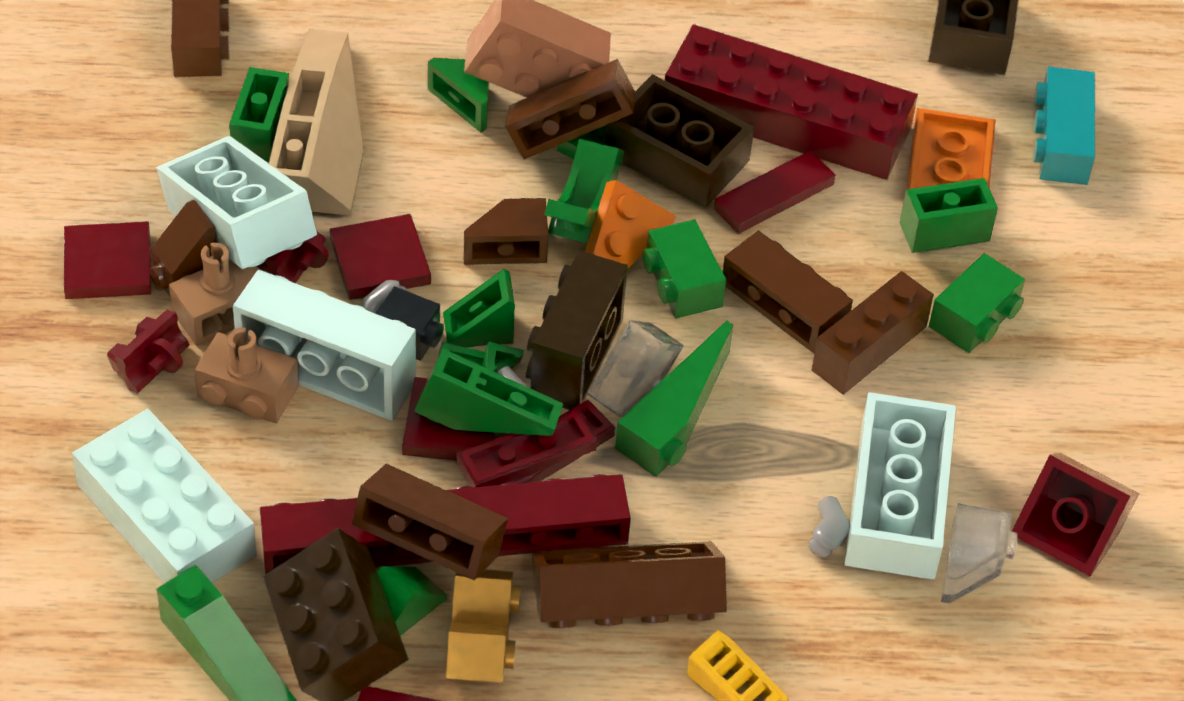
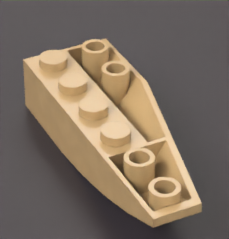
(320, 124)

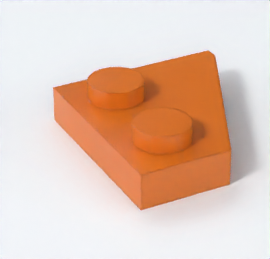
(624, 223)

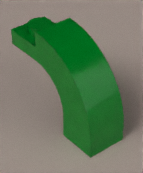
(577, 207)

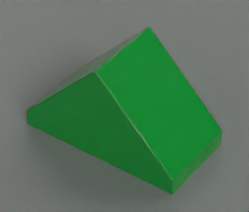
(459, 90)
(483, 314)
(409, 595)

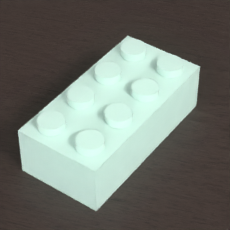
(243, 196)
(337, 344)
(901, 486)
(163, 500)

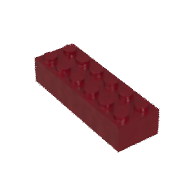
(797, 100)

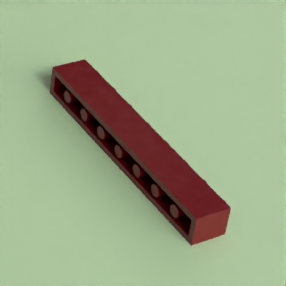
(539, 516)

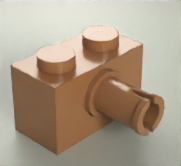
(207, 297)
(246, 376)

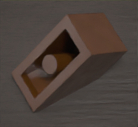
(509, 234)
(180, 246)

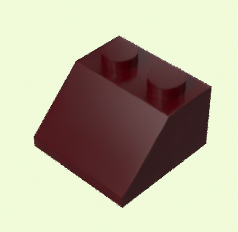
(1074, 513)

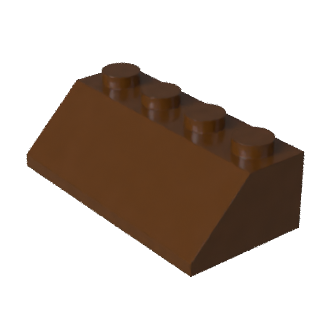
(629, 582)

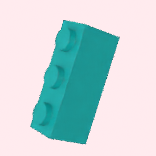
(1065, 125)

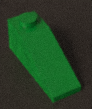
(481, 400)

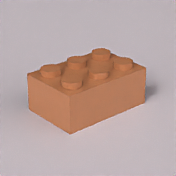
(533, 47)

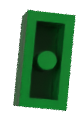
(259, 110)
(948, 215)
(684, 269)
(977, 303)

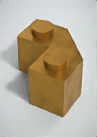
(481, 626)

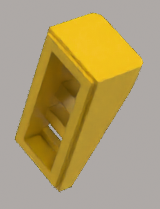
(731, 657)

